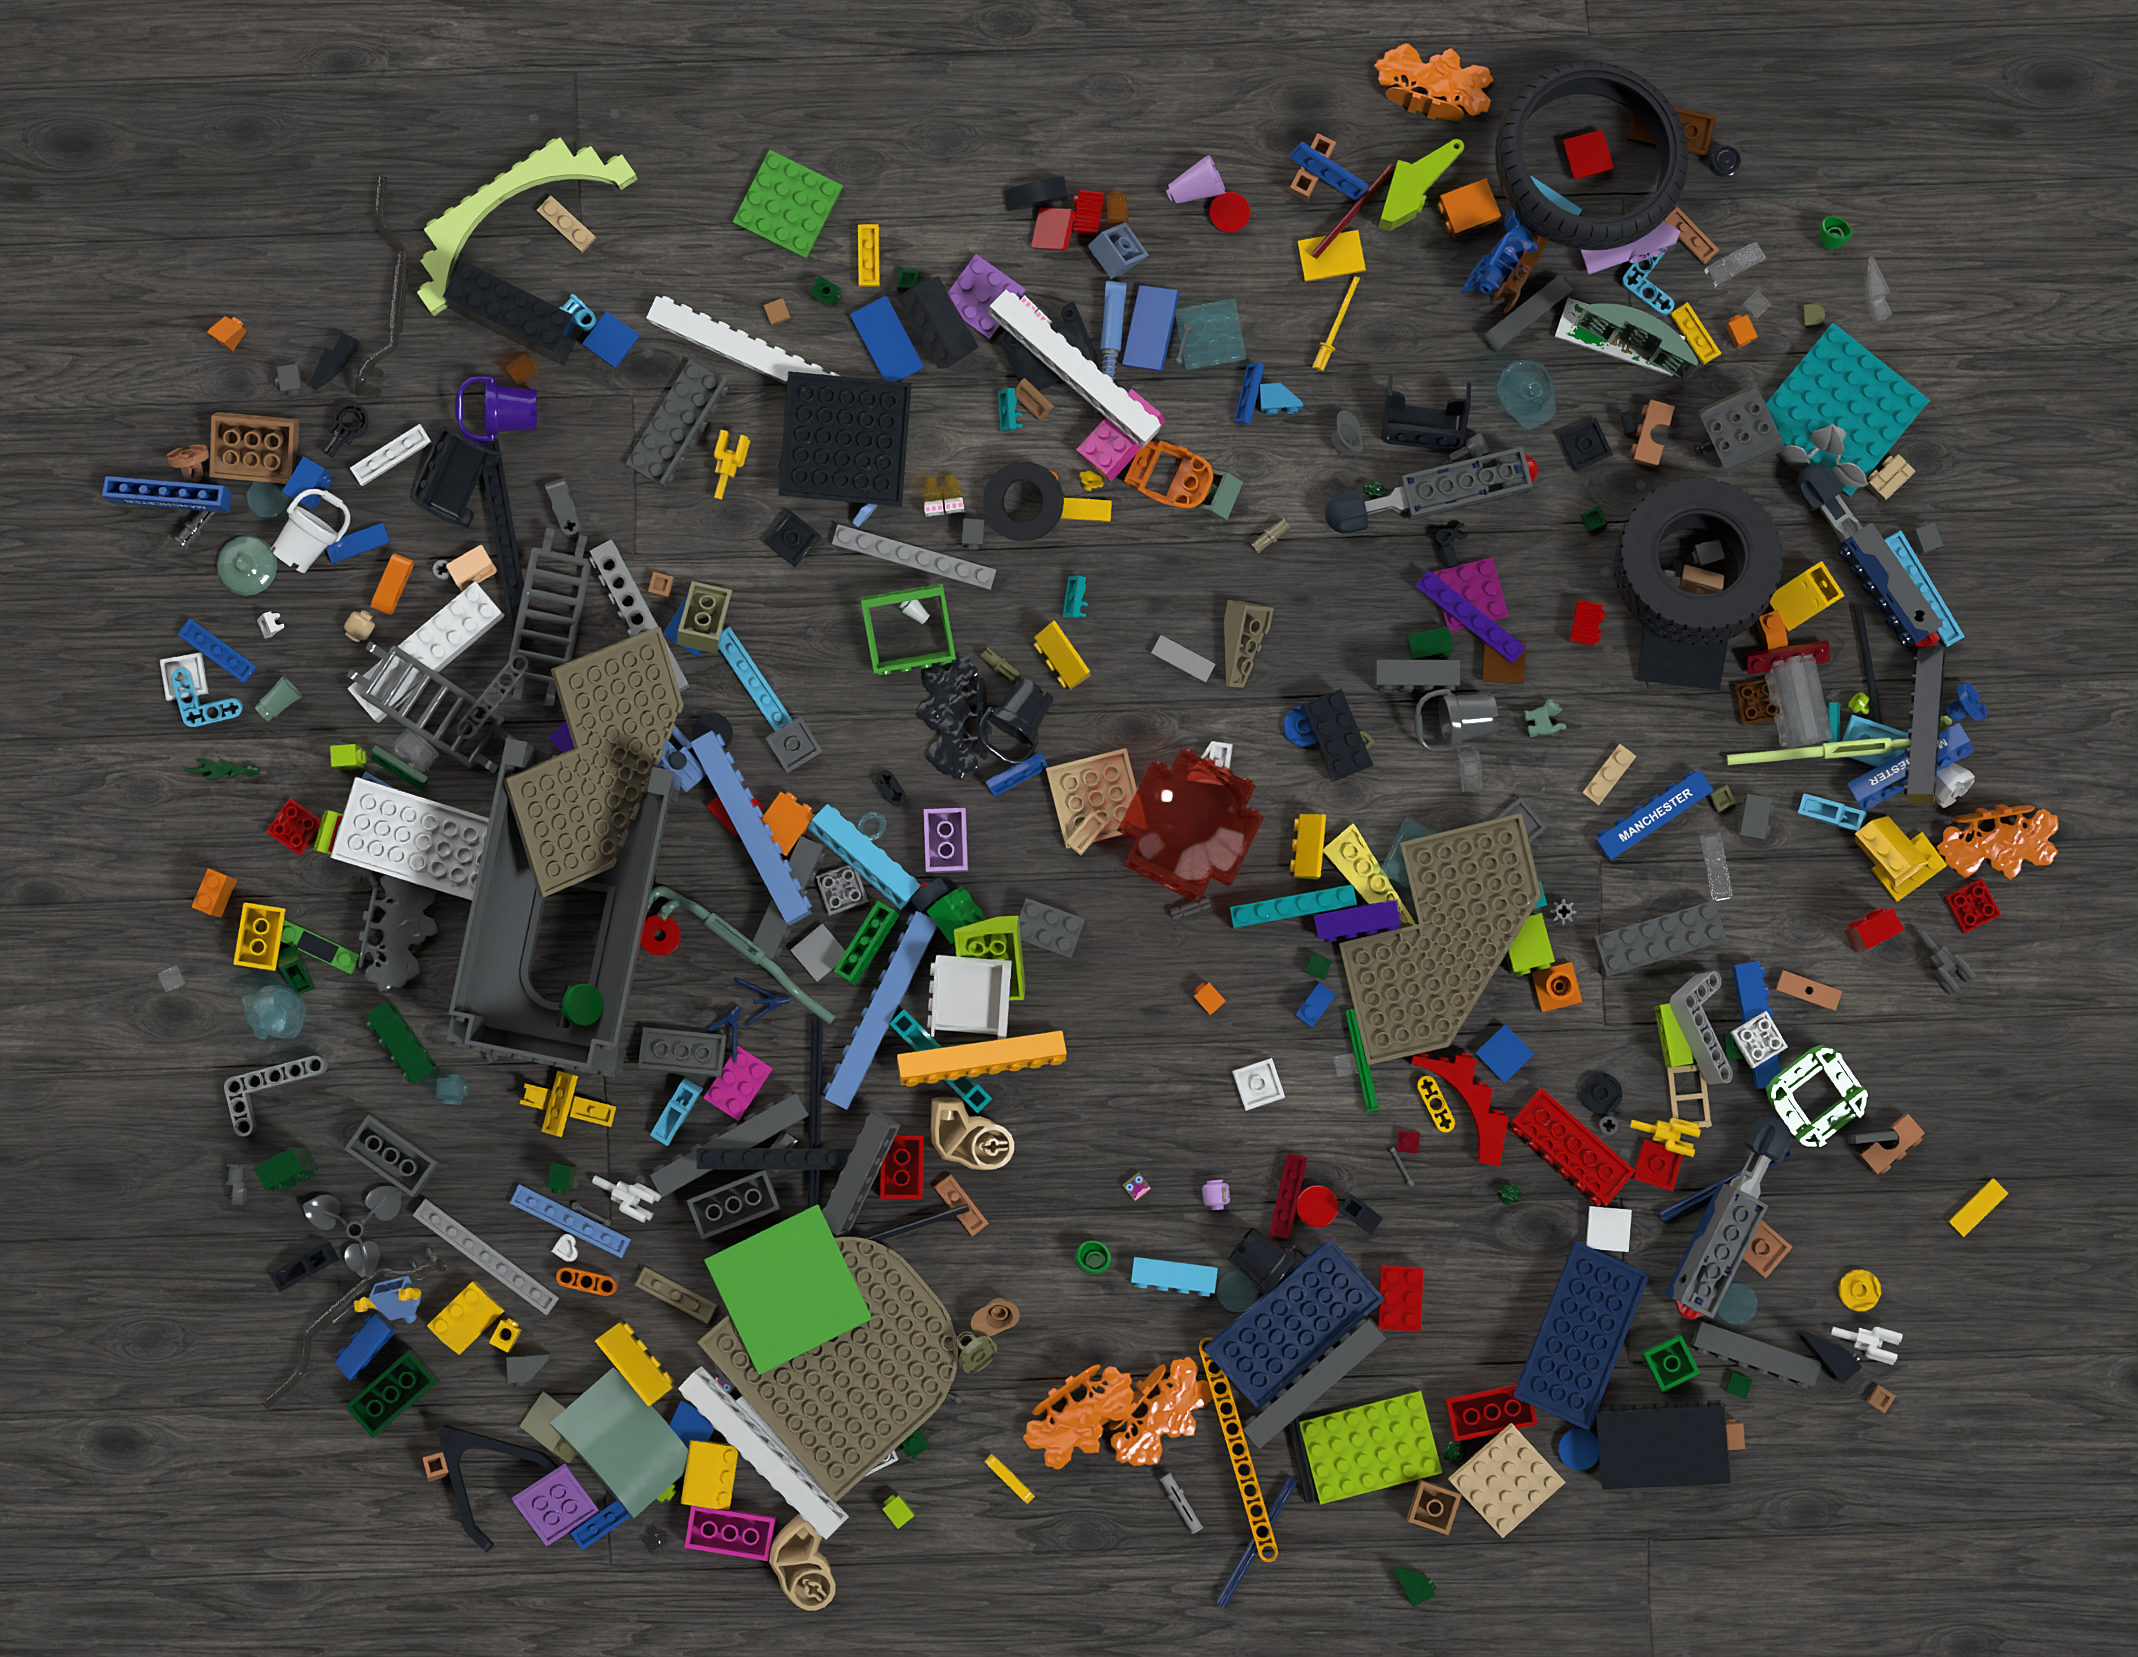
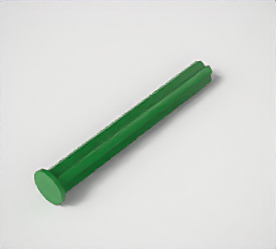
(1361, 1062)

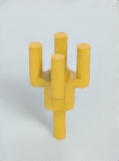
(728, 459)
(1670, 1134)

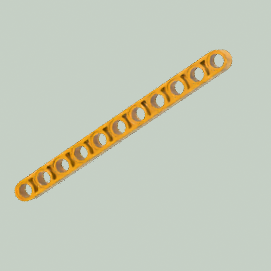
(1237, 1460)

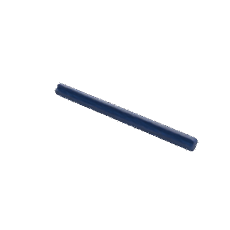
(1702, 1195)
(1251, 1550)

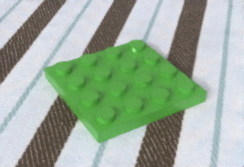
(787, 204)

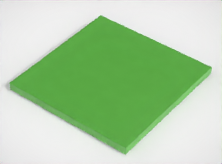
(787, 1289)

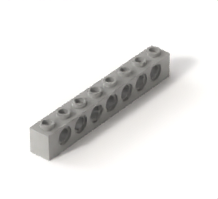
(609, 552)

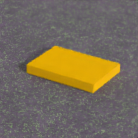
(1340, 257)

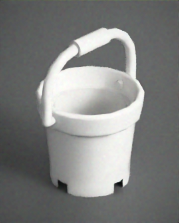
(307, 535)

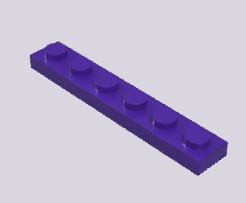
(1470, 617)

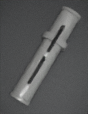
(1168, 1481)

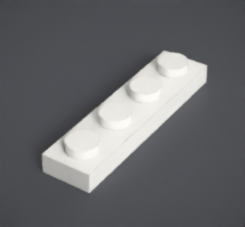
(390, 455)

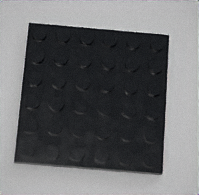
(844, 439)

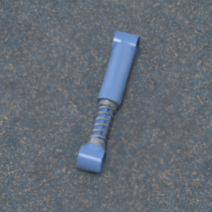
(1112, 326)

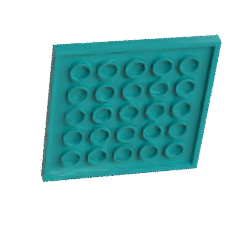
(1846, 388)

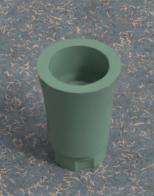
(278, 699)

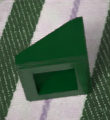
(1318, 966)

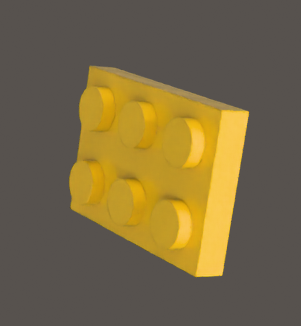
(1934, 865)

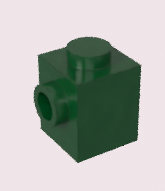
(826, 292)
(1730, 1047)
(915, 1444)

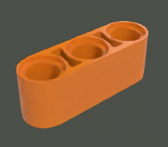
(392, 584)
(597, 1281)

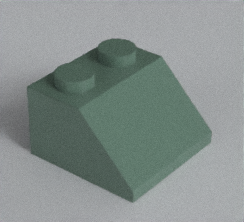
(1221, 495)

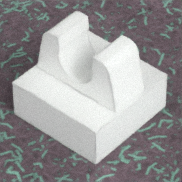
(268, 625)

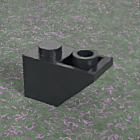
(1360, 1214)

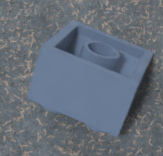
(1117, 250)

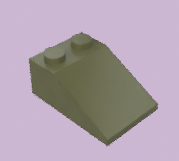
(704, 617)
(538, 1426)

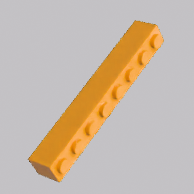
(981, 1058)

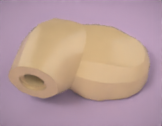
(967, 1139)
(801, 1567)

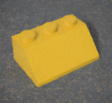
(1061, 656)
(1308, 846)
(1890, 850)
(259, 936)
(466, 1317)
(709, 1475)

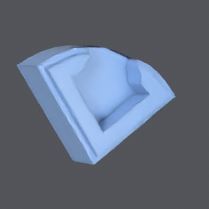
(863, 514)

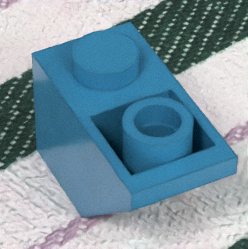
(1276, 398)

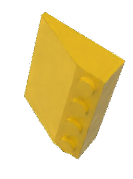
(635, 1363)

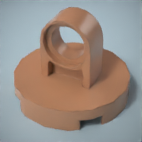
(189, 460)

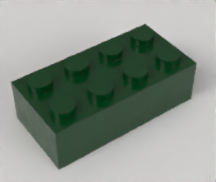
(402, 1042)
(286, 1169)
(392, 1393)

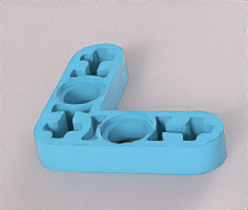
(1642, 283)
(194, 706)

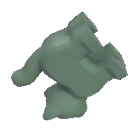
(1541, 719)

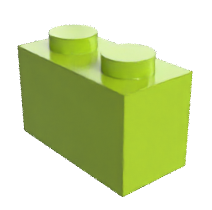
(347, 757)

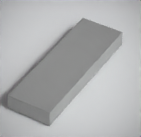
(1183, 658)

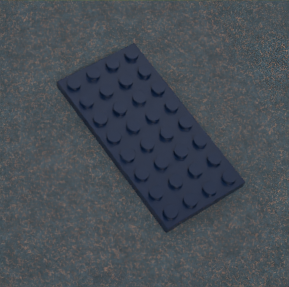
(1294, 1323)
(1581, 1335)

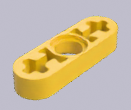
(1433, 1087)
(1009, 1478)

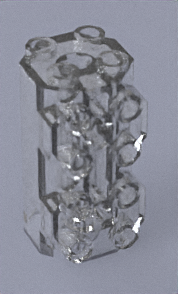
(1799, 694)

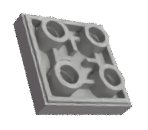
(841, 889)

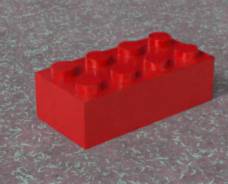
(1487, 1412)

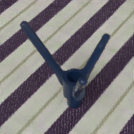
(773, 1000)
(730, 1020)

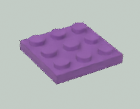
(977, 290)
(555, 1504)

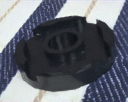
(713, 722)
(1601, 1093)

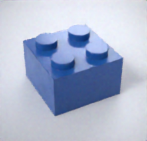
(308, 476)

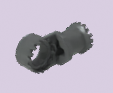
(236, 1179)

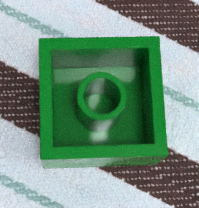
(1670, 1362)

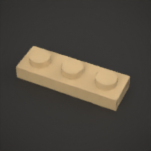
(566, 224)
(1608, 774)

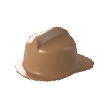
(995, 1317)

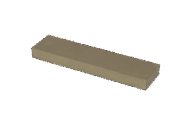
(676, 1295)

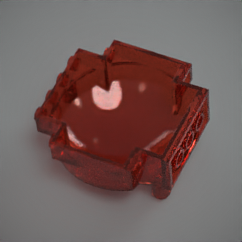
(1189, 824)

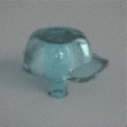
(1527, 393)
(275, 1012)

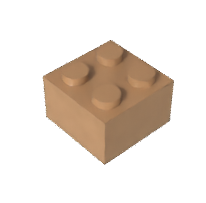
(1434, 1507)

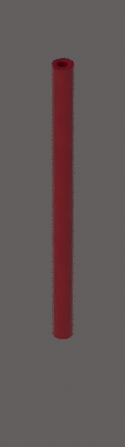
(1353, 211)

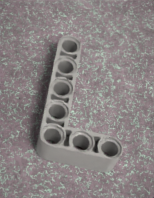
(1697, 1029)
(265, 1082)

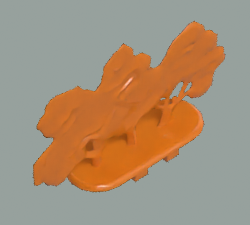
(1440, 78)
(2004, 845)
(1166, 1413)
(1079, 1421)

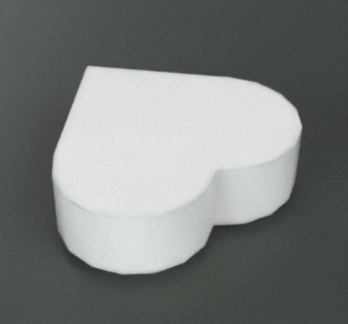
(566, 1248)

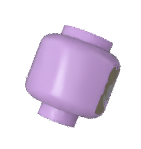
(1216, 1194)

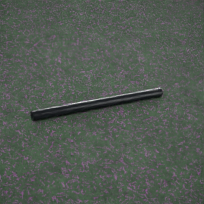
(1868, 664)
(918, 1223)

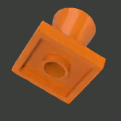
(1547, 994)

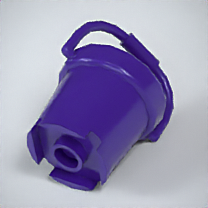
(504, 408)

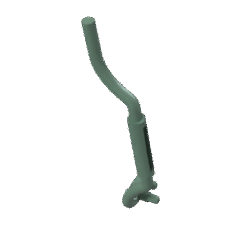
(737, 941)

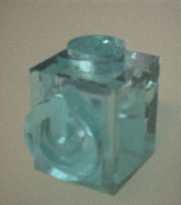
(451, 1089)

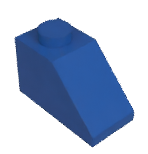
(1315, 1005)

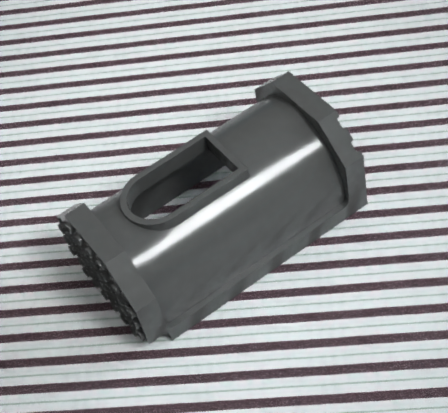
(493, 991)

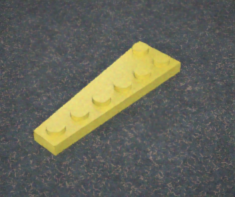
(1362, 870)

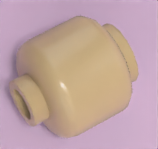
(359, 626)

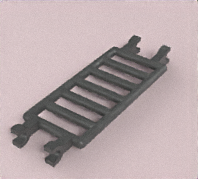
(525, 612)
(417, 728)

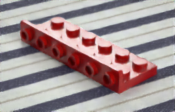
(1571, 1148)

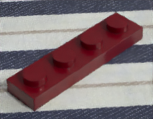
(1762, 660)
(1288, 1196)

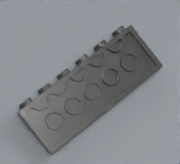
(677, 423)

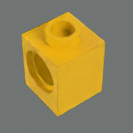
(497, 1339)

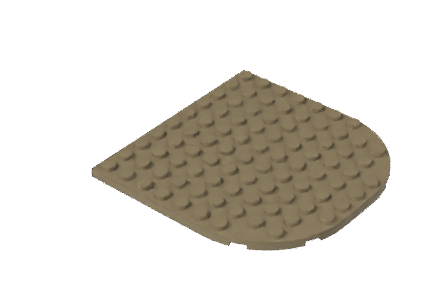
(861, 1391)

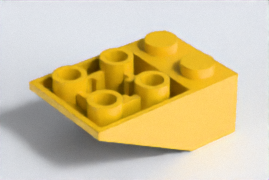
(1805, 596)

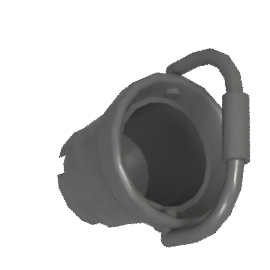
(1459, 717)

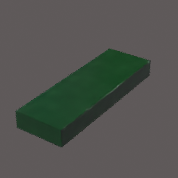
(399, 768)

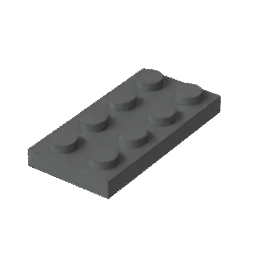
(682, 1052)

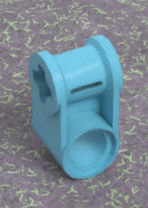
(580, 311)

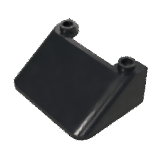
(1030, 367)
(452, 476)

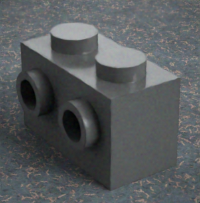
(1755, 817)

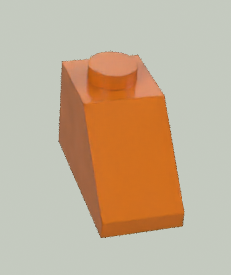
(228, 332)
(1772, 630)

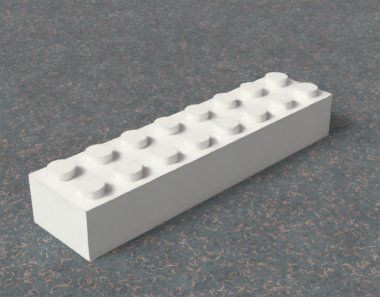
(435, 644)

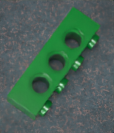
(866, 942)

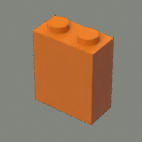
(1469, 208)
(787, 821)
(214, 893)

